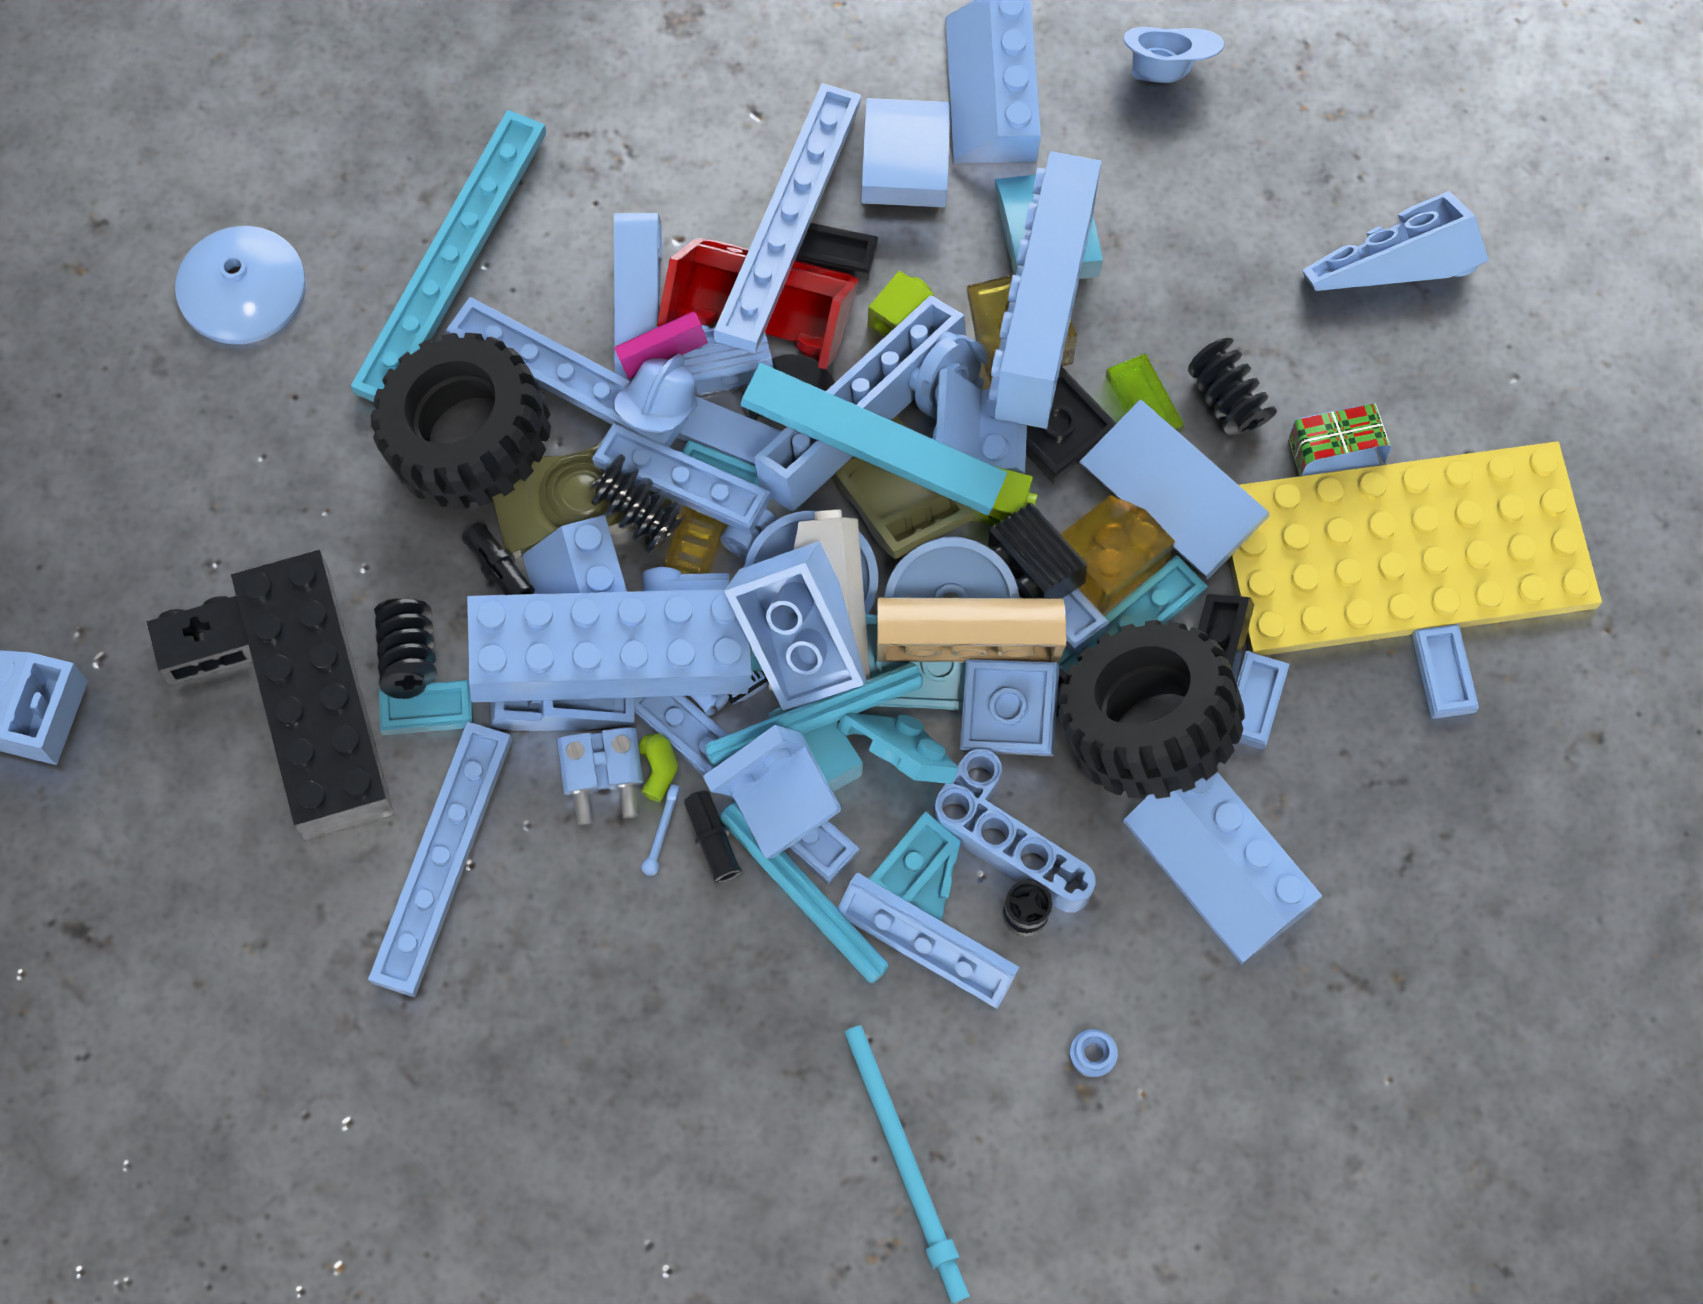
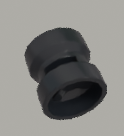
(1030, 899)

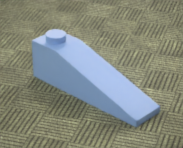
(1428, 243)

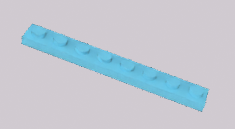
(453, 249)

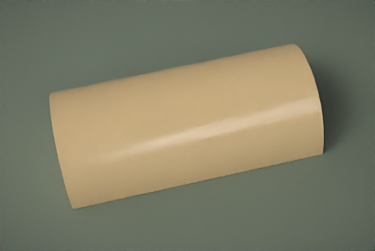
(970, 629)

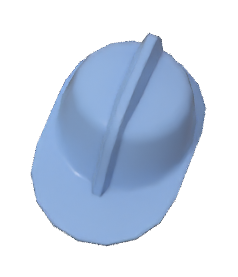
(1169, 53)
(658, 396)

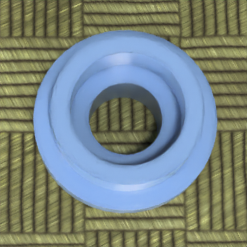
(1103, 1042)

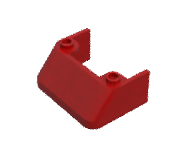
(809, 310)

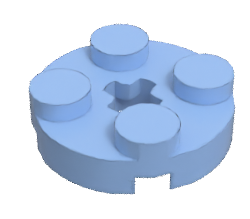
(951, 352)

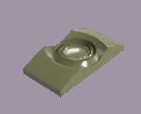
(553, 498)
(896, 509)

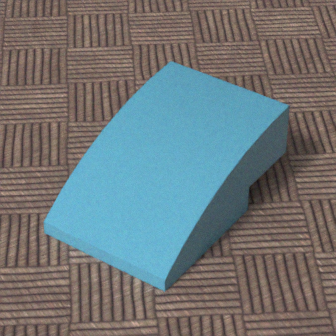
(1013, 202)

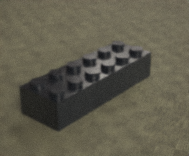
(312, 695)

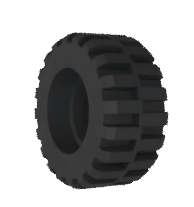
(431, 384)
(1164, 752)

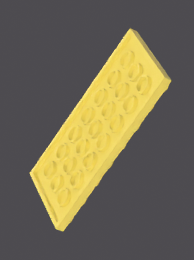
(1413, 549)

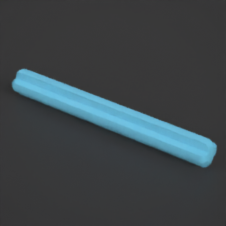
(823, 711)
(810, 900)

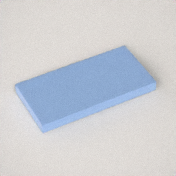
(1177, 485)

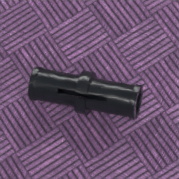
(496, 561)

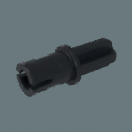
(712, 836)

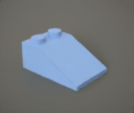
(798, 625)

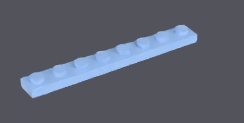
(787, 219)

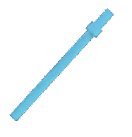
(941, 1251)

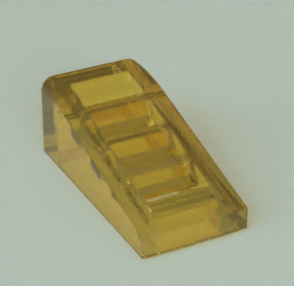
(679, 544)

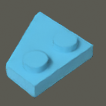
(903, 744)

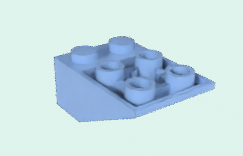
(37, 704)

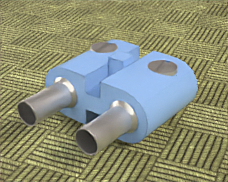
(600, 763)

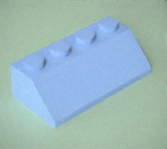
(993, 82)
(1224, 864)

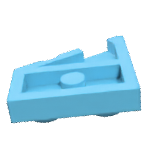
(921, 866)

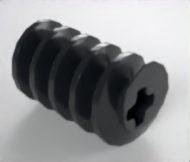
(1227, 389)
(636, 503)
(404, 647)

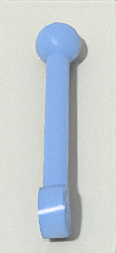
(650, 865)

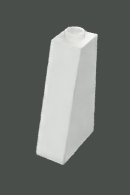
(842, 546)

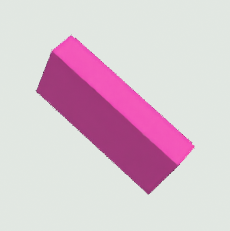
(662, 342)

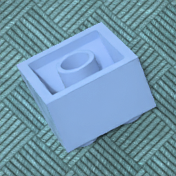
(575, 560)

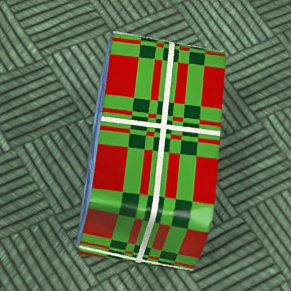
(1339, 440)

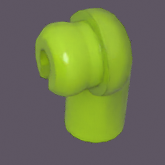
(663, 765)

